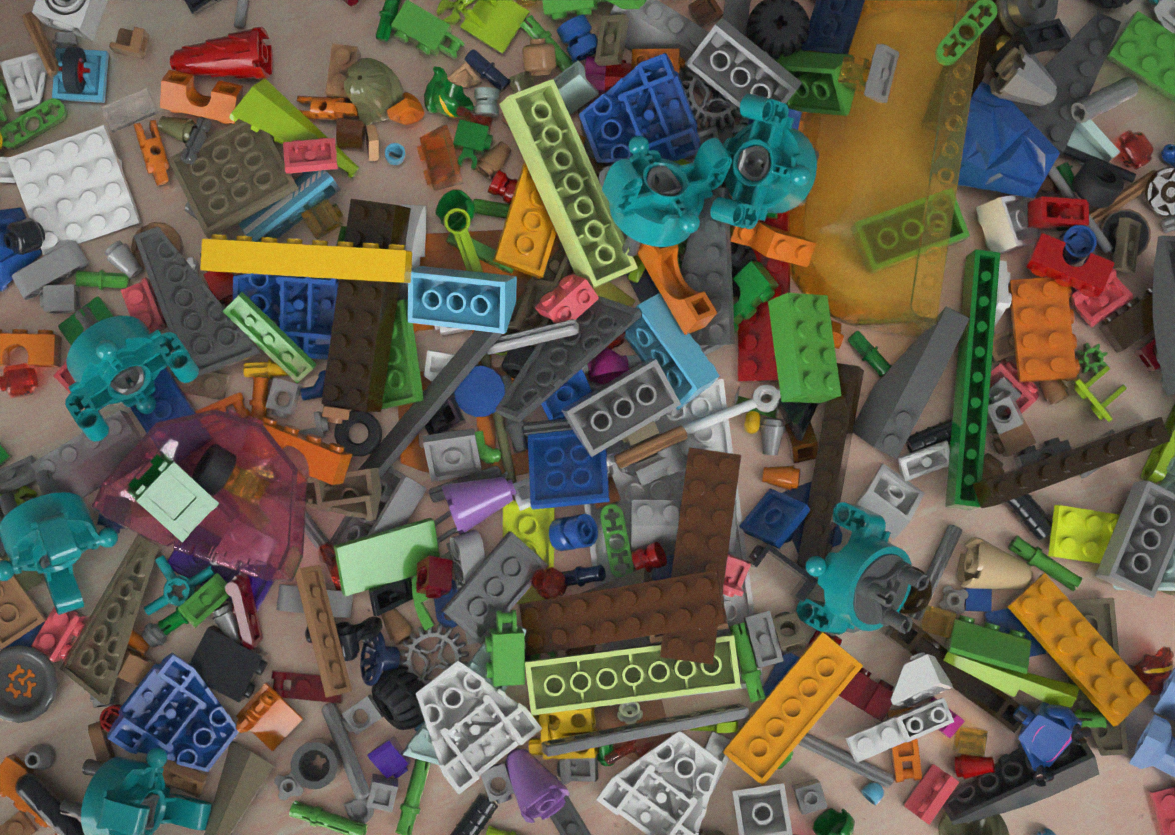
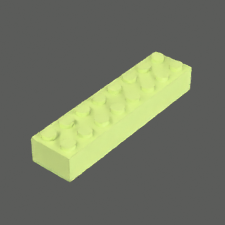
(567, 183)
(626, 677)

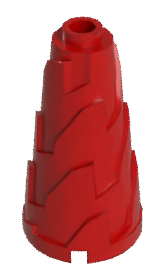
(237, 55)

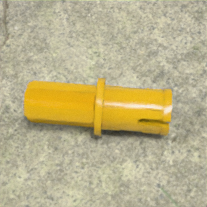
(263, 369)

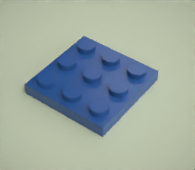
(565, 472)

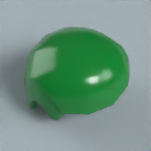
(455, 199)
(834, 823)

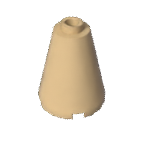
(991, 568)

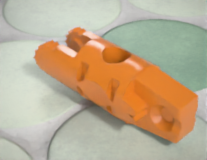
(327, 108)
(157, 163)

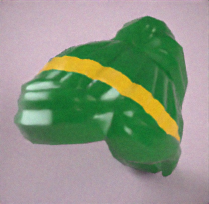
(445, 96)

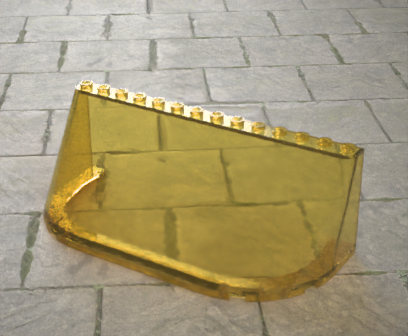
(890, 174)

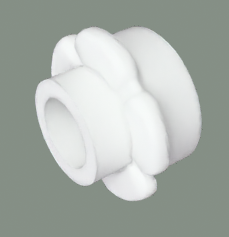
(632, 707)

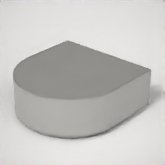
(358, 811)

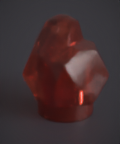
(549, 583)

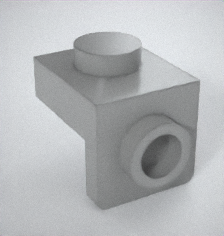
(321, 428)
(578, 770)

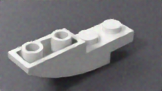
(415, 240)
(899, 729)

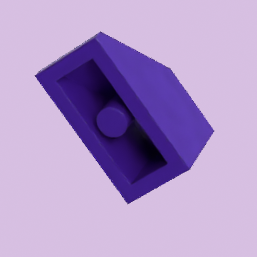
(389, 758)

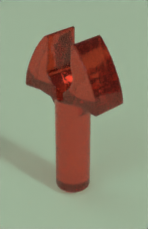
(473, 117)
(328, 556)
(625, 750)

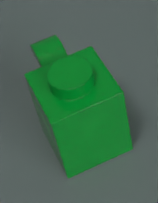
(472, 140)

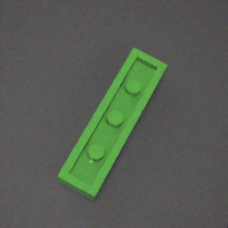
(269, 337)

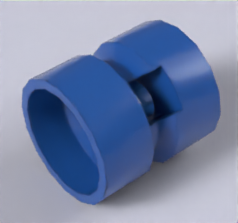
(578, 37)
(1079, 243)
(573, 532)

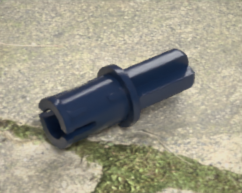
(487, 70)
(581, 575)

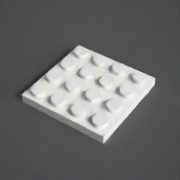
(75, 189)

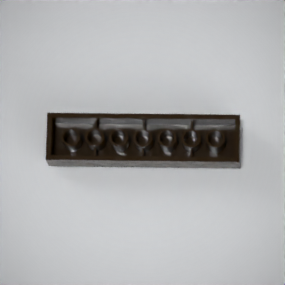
(364, 314)

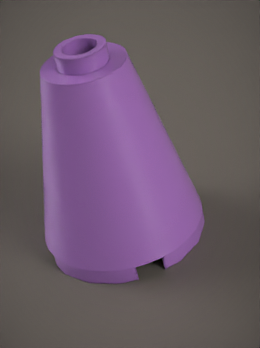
(477, 500)
(534, 786)

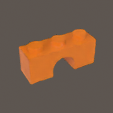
(181, 96)
(42, 348)

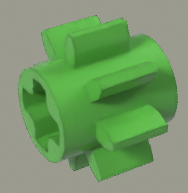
(1097, 356)

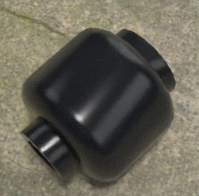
(24, 236)

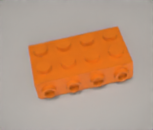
(1043, 330)

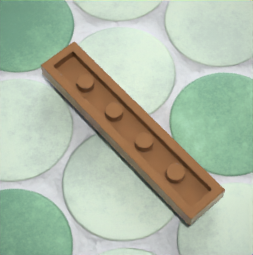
(323, 631)

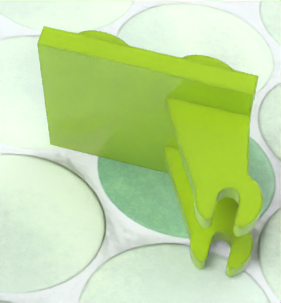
(494, 22)
(1097, 407)

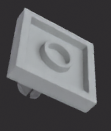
(452, 454)

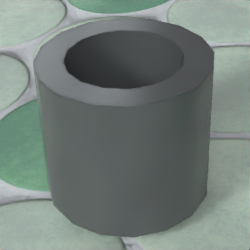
(310, 775)

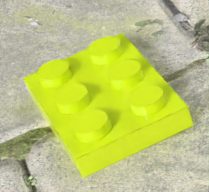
(1081, 533)

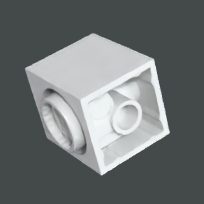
(71, 16)

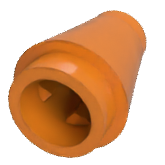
(782, 476)

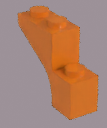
(775, 243)

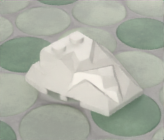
(471, 724)
(665, 788)

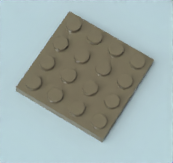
(233, 177)

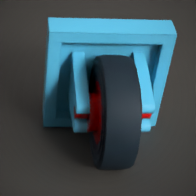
(80, 75)

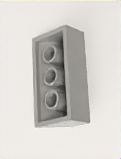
(661, 28)
(740, 67)
(621, 406)
(84, 464)
(397, 503)
(658, 523)
(1141, 540)

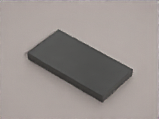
(494, 586)

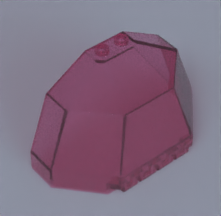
(261, 537)

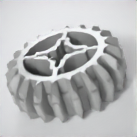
(701, 111)
(414, 647)

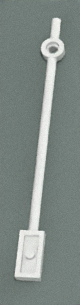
(764, 391)

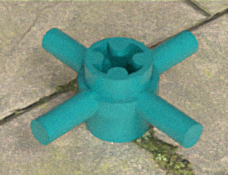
(176, 580)

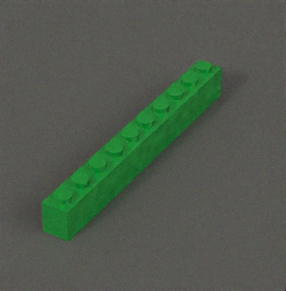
(973, 379)

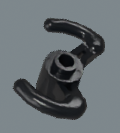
(350, 635)

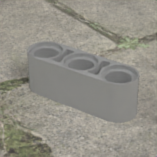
(50, 270)
(466, 554)
(290, 601)

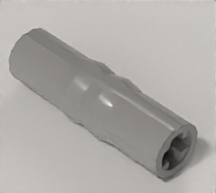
(1104, 99)

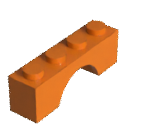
(689, 307)
(324, 460)
(10, 771)

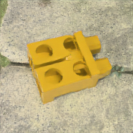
(562, 725)

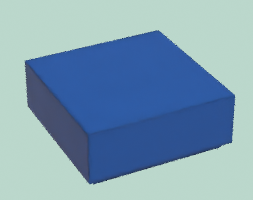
(978, 600)

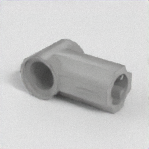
(664, 463)

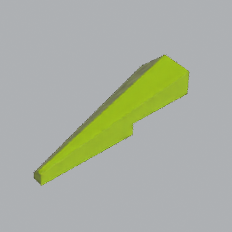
(273, 113)
(1010, 681)

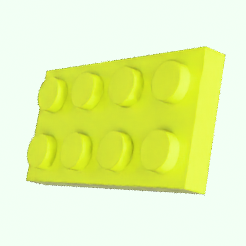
(533, 530)

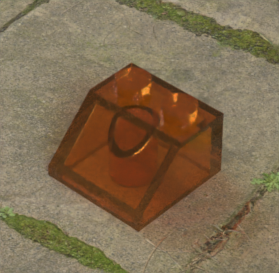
(440, 158)

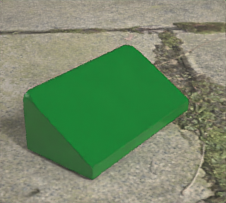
(72, 328)

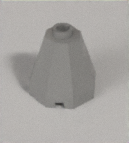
(1023, 79)

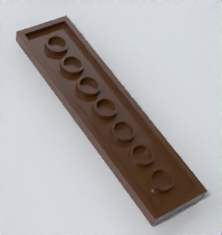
(703, 540)
(623, 613)

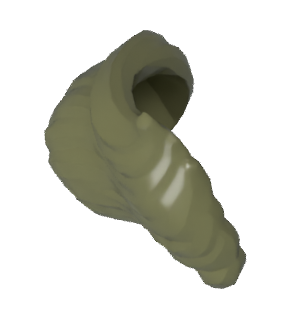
(375, 91)
(987, 826)

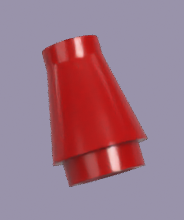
(971, 766)

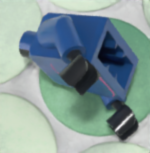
(1047, 735)

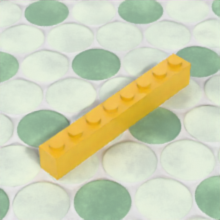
(306, 260)

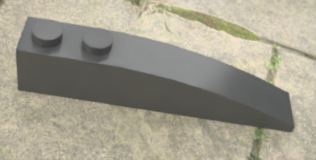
(1164, 310)
(907, 386)
(1014, 785)

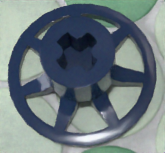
(381, 659)

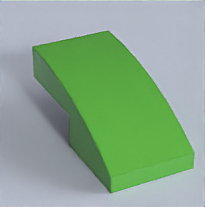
(422, 612)

